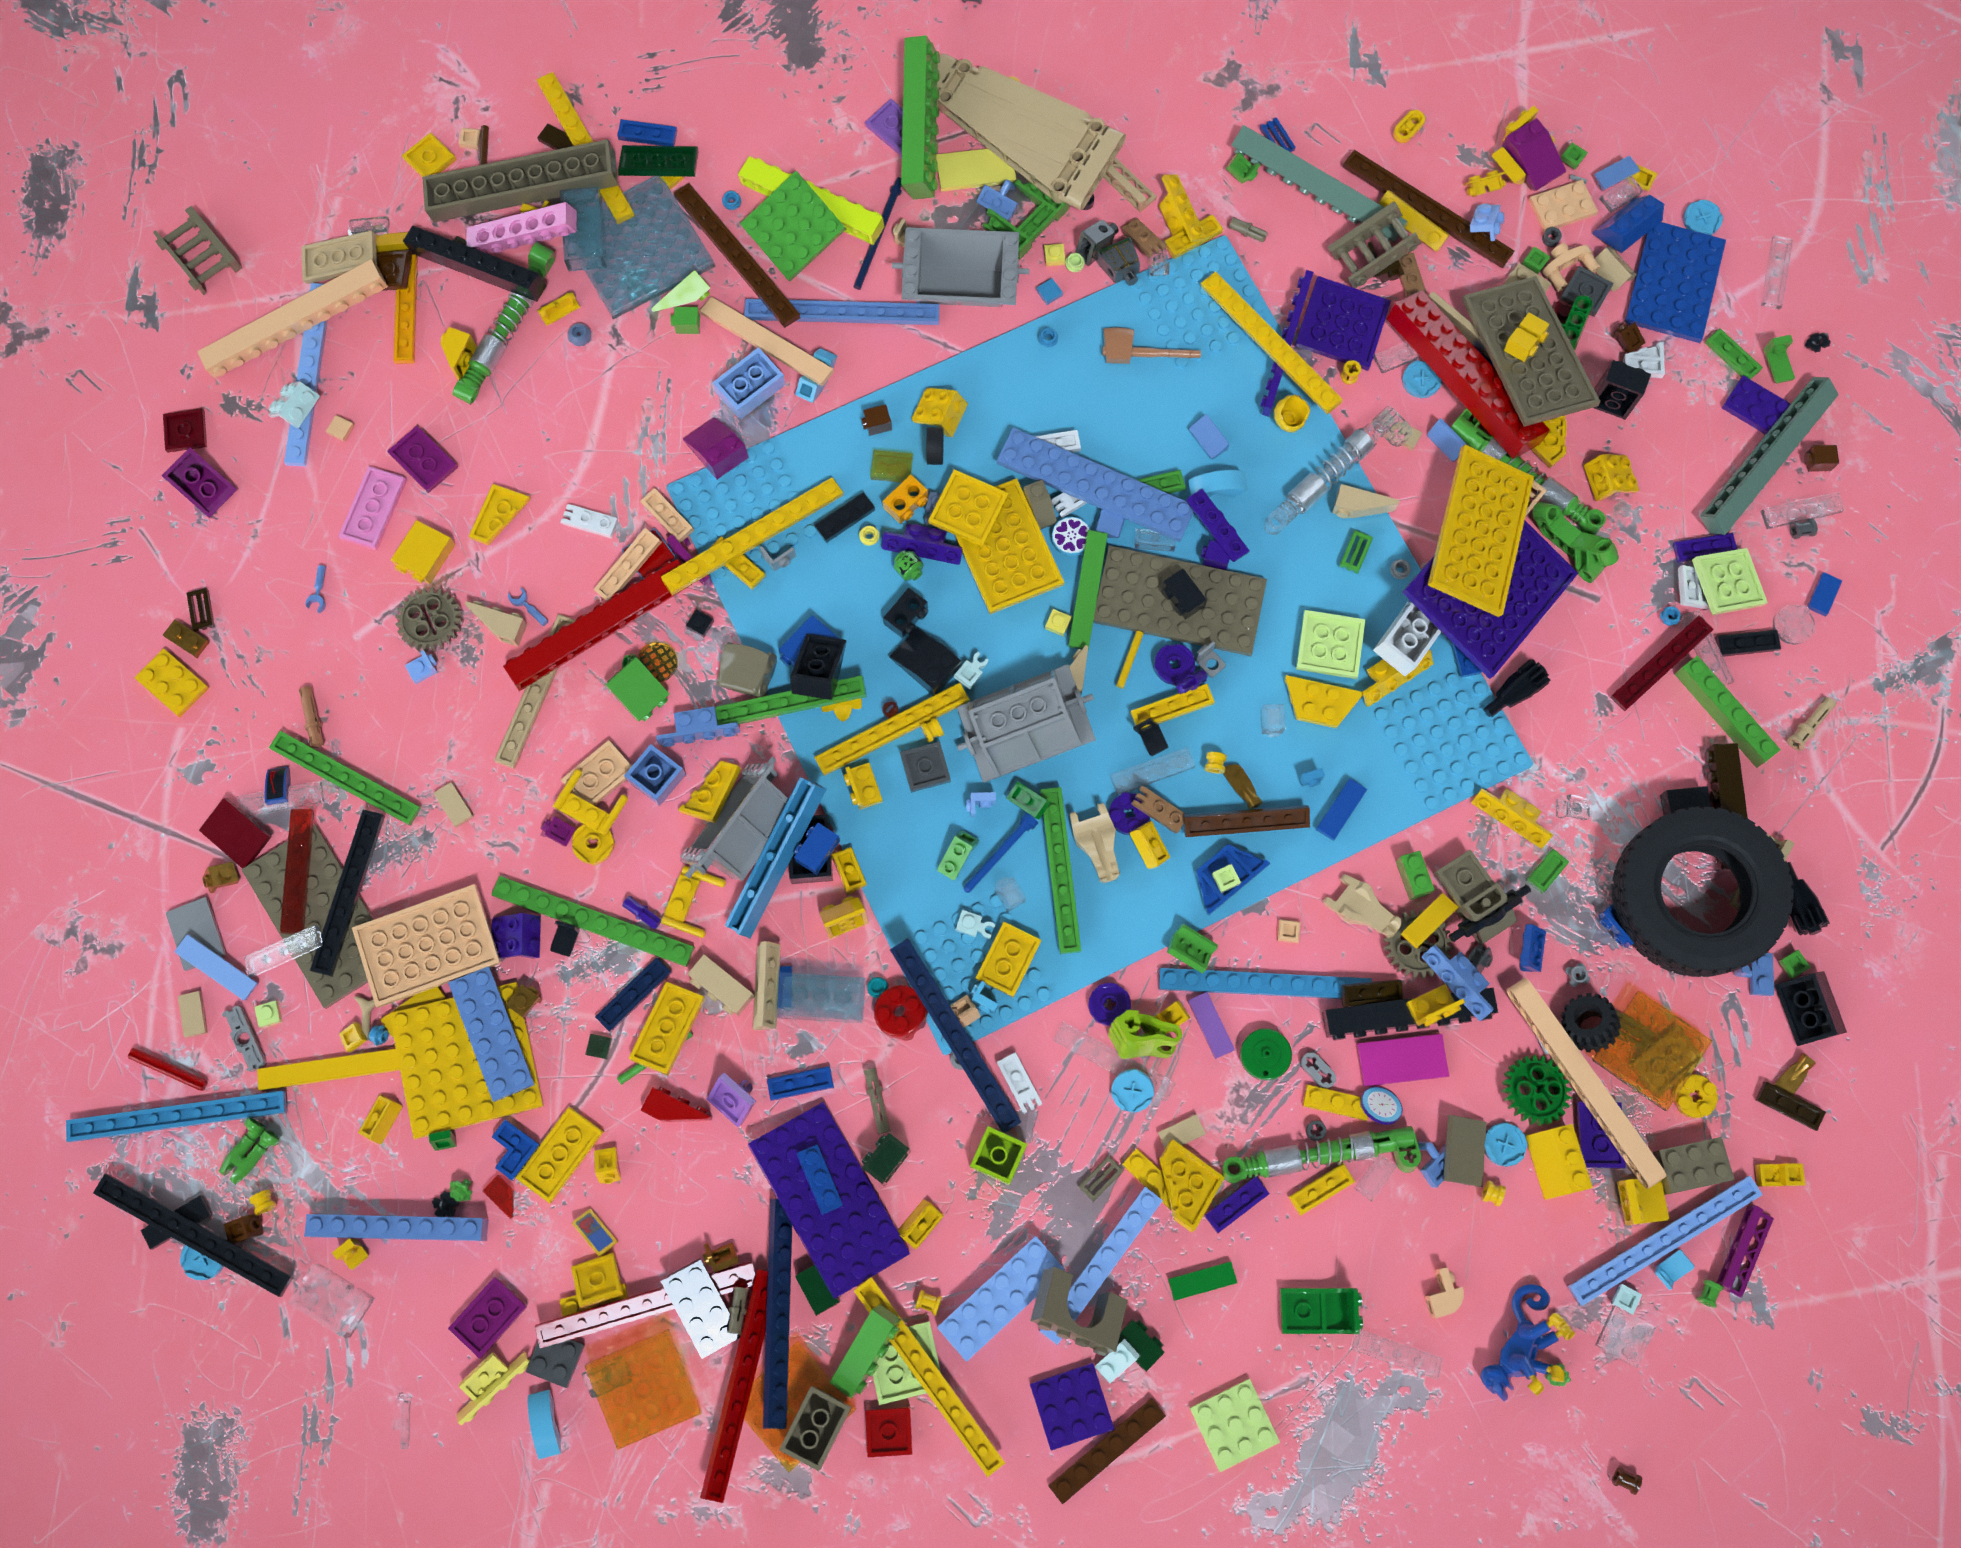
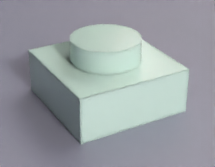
(1626, 1298)

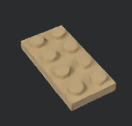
(337, 256)

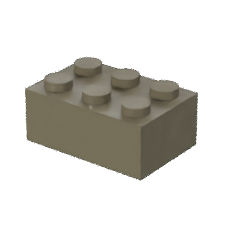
(1694, 1165)
(815, 1428)

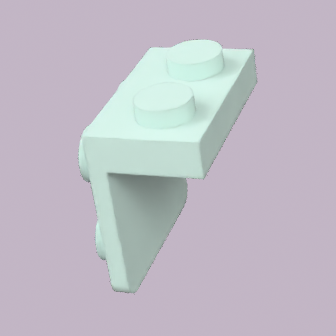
(294, 403)

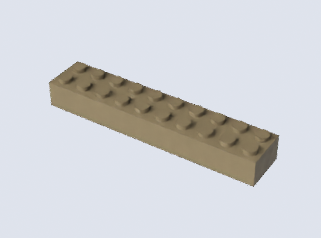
(519, 180)

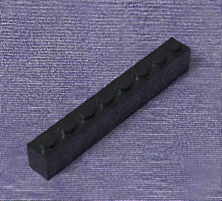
(475, 263)
(1390, 1015)

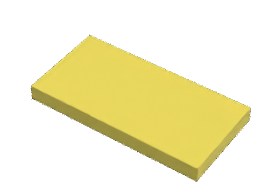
(972, 170)

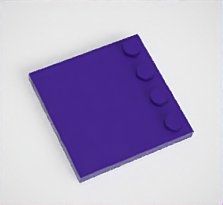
(1342, 322)

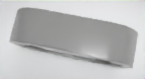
(1321, 1066)

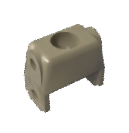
(746, 669)

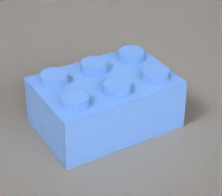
(749, 383)

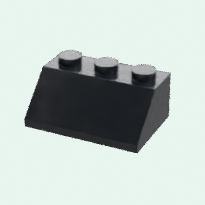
(1810, 1008)

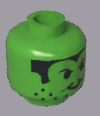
(908, 565)

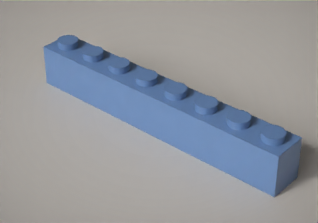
(396, 1227)

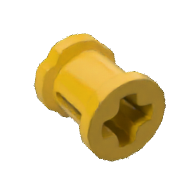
(1353, 377)
(928, 1302)

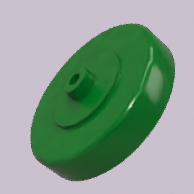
(1265, 1054)

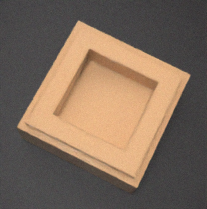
(470, 138)
(340, 428)
(1288, 931)

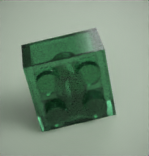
(885, 1159)

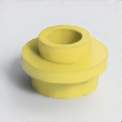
(869, 530)

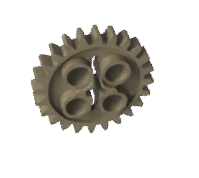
(446, 611)
(1411, 961)

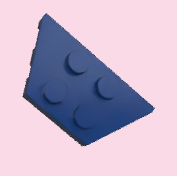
(1245, 866)

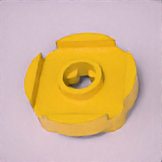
(592, 855)
(1703, 1106)

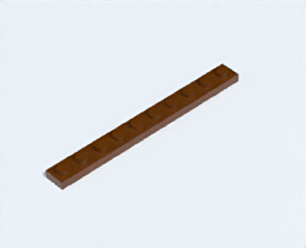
(1431, 209)
(737, 255)

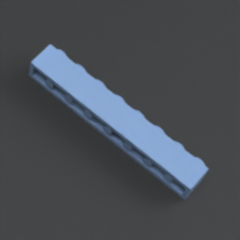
(1108, 1255)

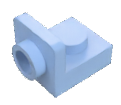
(422, 667)
(983, 799)

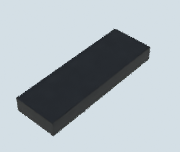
(1748, 643)
(194, 1210)

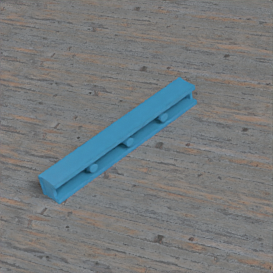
(775, 857)

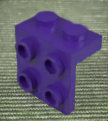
(517, 935)

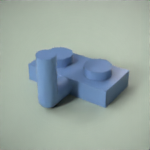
(998, 201)
(1760, 975)
(1434, 1169)

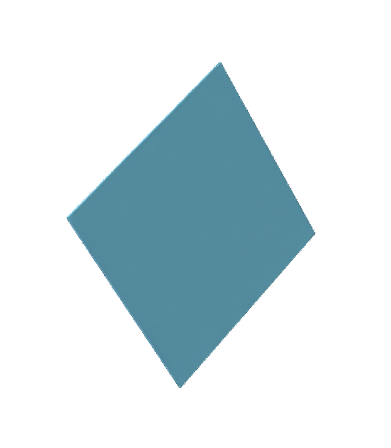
(1410, 749)

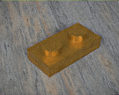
(185, 638)

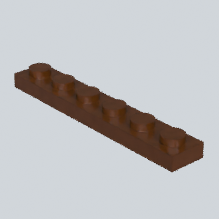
(1247, 821)
(1106, 1451)

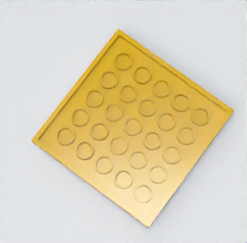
(443, 1074)

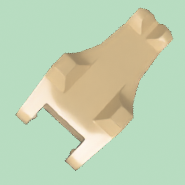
(1096, 839)
(1362, 907)

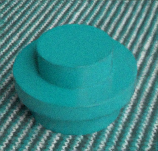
(876, 986)

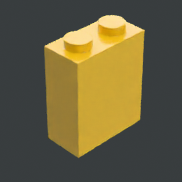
(422, 552)

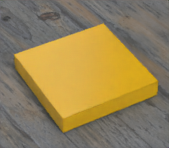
(429, 156)
(597, 1280)

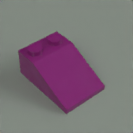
(1535, 154)
(716, 447)
(199, 482)

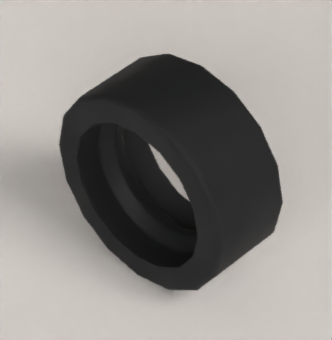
(935, 445)

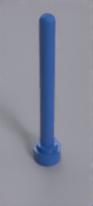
(1027, 822)

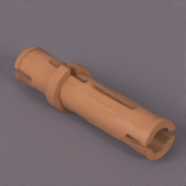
(312, 724)

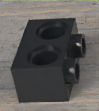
(901, 611)

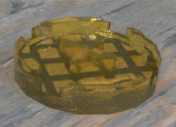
(659, 660)

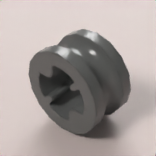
(1552, 231)
(1322, 1133)

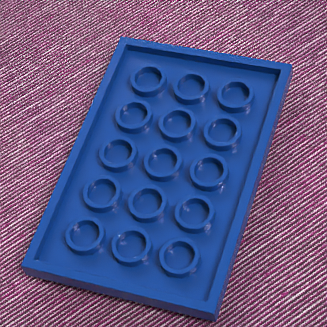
(1675, 281)

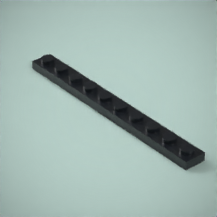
(193, 1235)

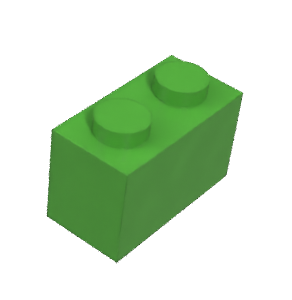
(1414, 875)

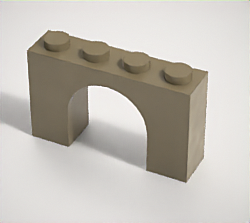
(1052, 1314)

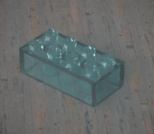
(587, 246)
(821, 997)

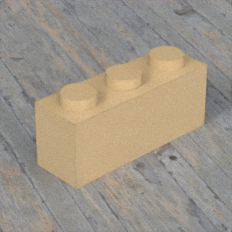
(720, 986)

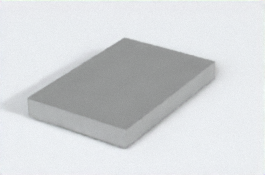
(199, 922)

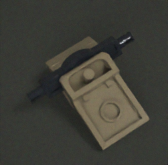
(1481, 902)

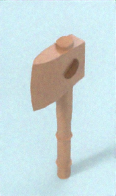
(1119, 348)

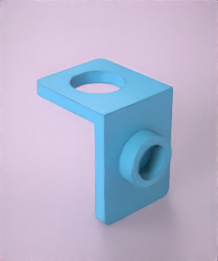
(1673, 1268)

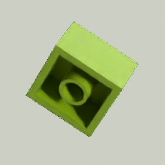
(998, 1155)

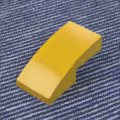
(1779, 1175)

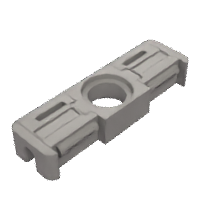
(251, 1051)

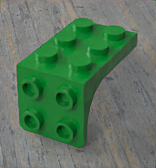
(1320, 1311)

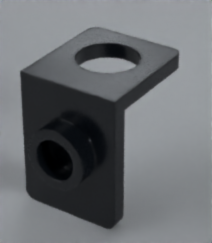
(1152, 736)
(564, 939)

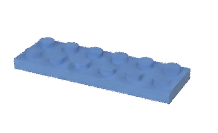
(491, 1034)

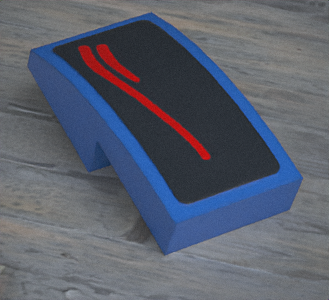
(277, 785)

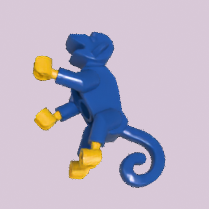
(1520, 1351)

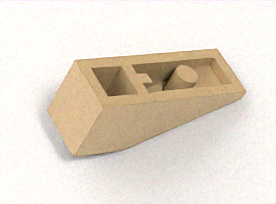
(1358, 503)

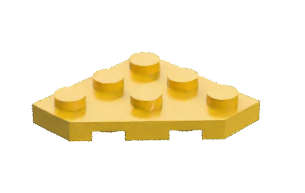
(1553, 446)
(1189, 1184)

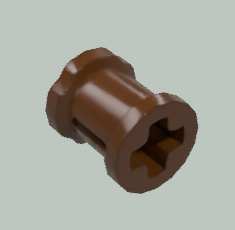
(1627, 1480)

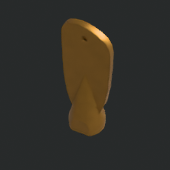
(1242, 785)
(1795, 1074)

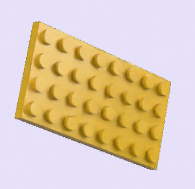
(1481, 531)

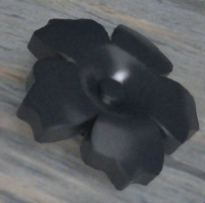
(1817, 341)
(445, 1205)

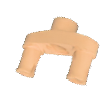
(1564, 258)

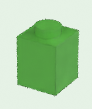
(686, 320)

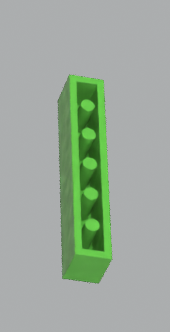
(1727, 711)

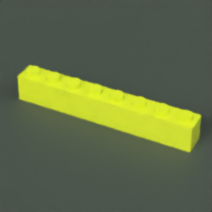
(857, 220)

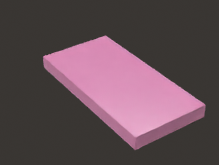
(372, 508)

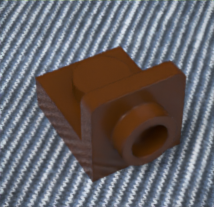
(1629, 336)
(243, 1228)

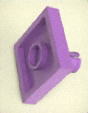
(732, 1099)

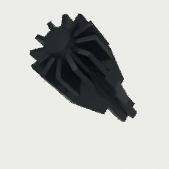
(1519, 687)
(1806, 910)

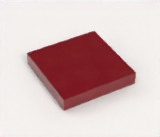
(184, 430)

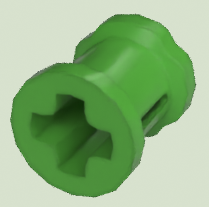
(1710, 1293)

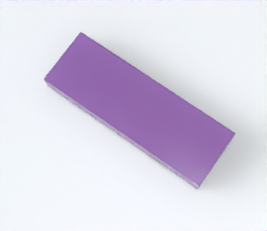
(1211, 1025)

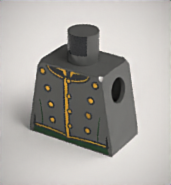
(1094, 239)
(1120, 261)

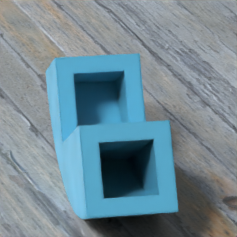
(809, 389)
(1220, 482)
(542, 1424)

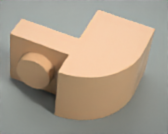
(1448, 1299)

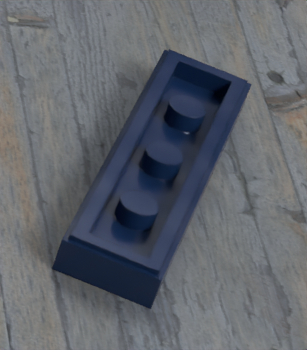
(633, 995)

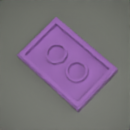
(888, 125)

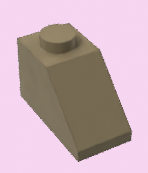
(1040, 504)

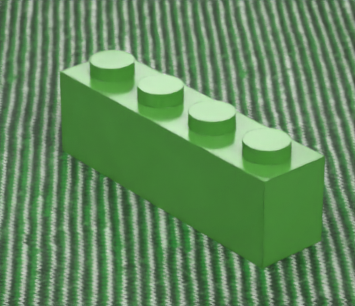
(865, 1351)

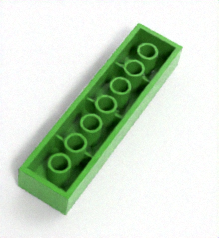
(920, 117)

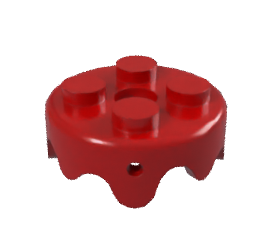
(902, 1026)

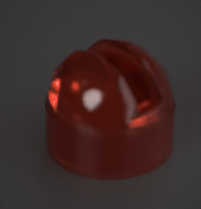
(892, 712)

